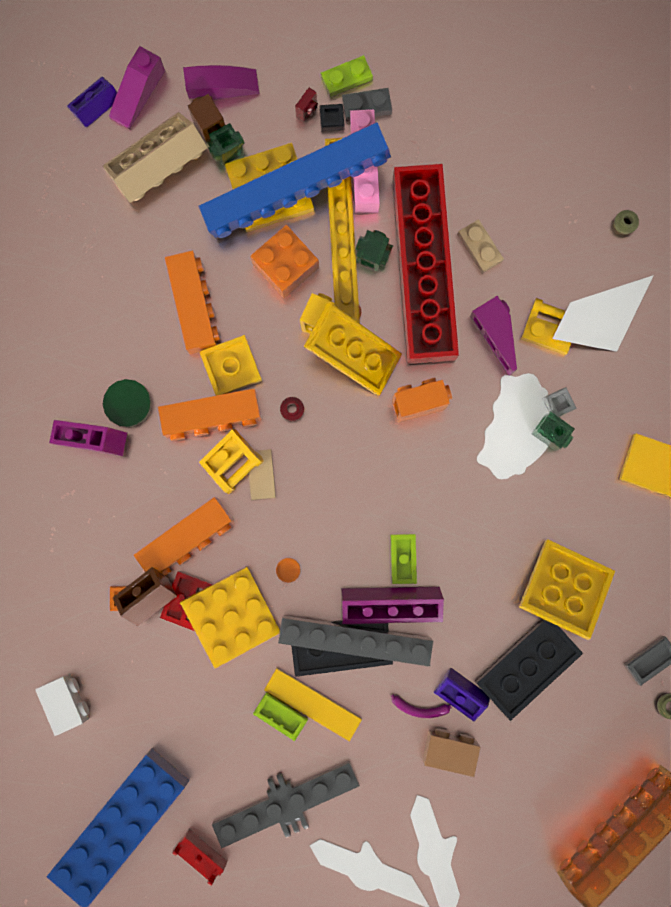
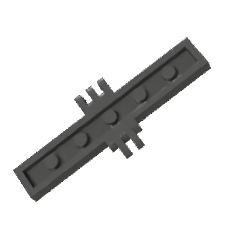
(285, 804)

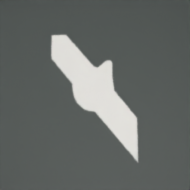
(435, 853)
(367, 870)

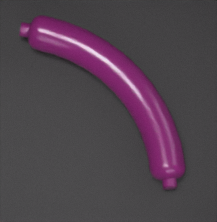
(419, 712)

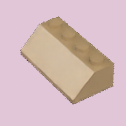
(155, 157)

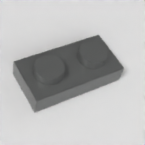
(368, 100)

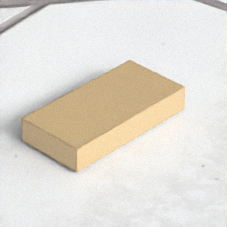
(262, 478)

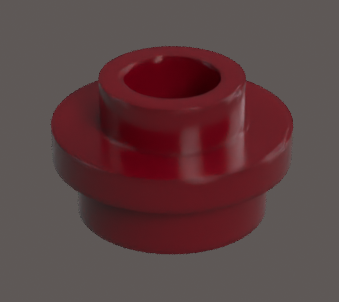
(292, 416)

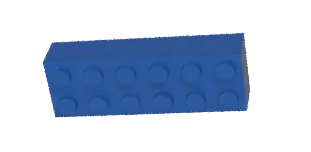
(118, 829)

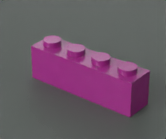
(391, 605)

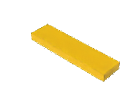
(313, 704)

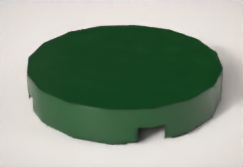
(127, 403)

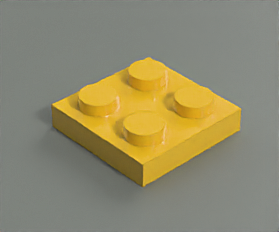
(230, 366)

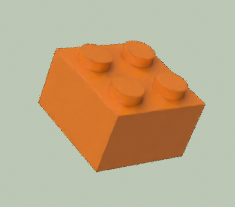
(285, 261)

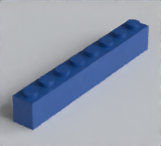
(295, 181)

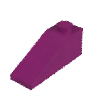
(136, 86)
(496, 328)
(88, 437)

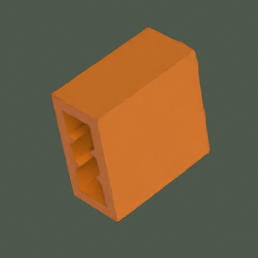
(421, 400)

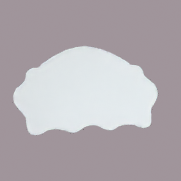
(508, 438)

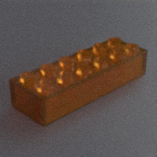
(620, 841)

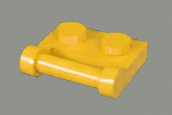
(541, 331)
(226, 454)

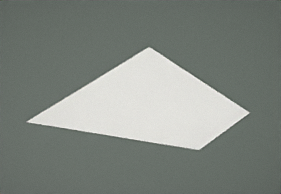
(602, 317)

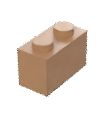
(451, 752)

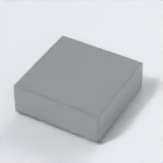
(559, 402)

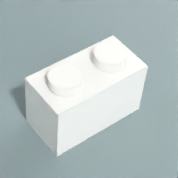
(63, 704)

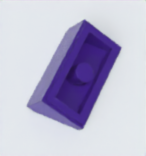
(93, 101)
(462, 694)

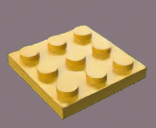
(259, 164)
(567, 589)
(230, 617)

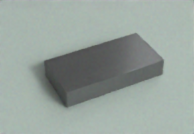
(650, 661)

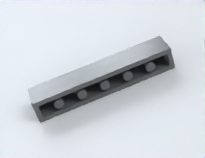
(356, 640)

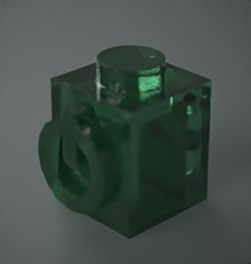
(225, 144)
(373, 250)
(554, 431)

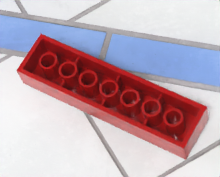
(425, 264)

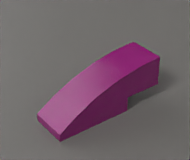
(220, 81)

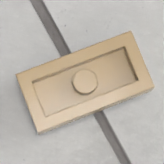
(480, 246)

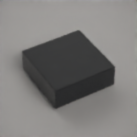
(332, 117)

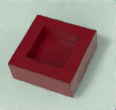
(307, 104)

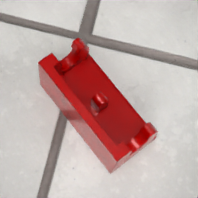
(200, 856)

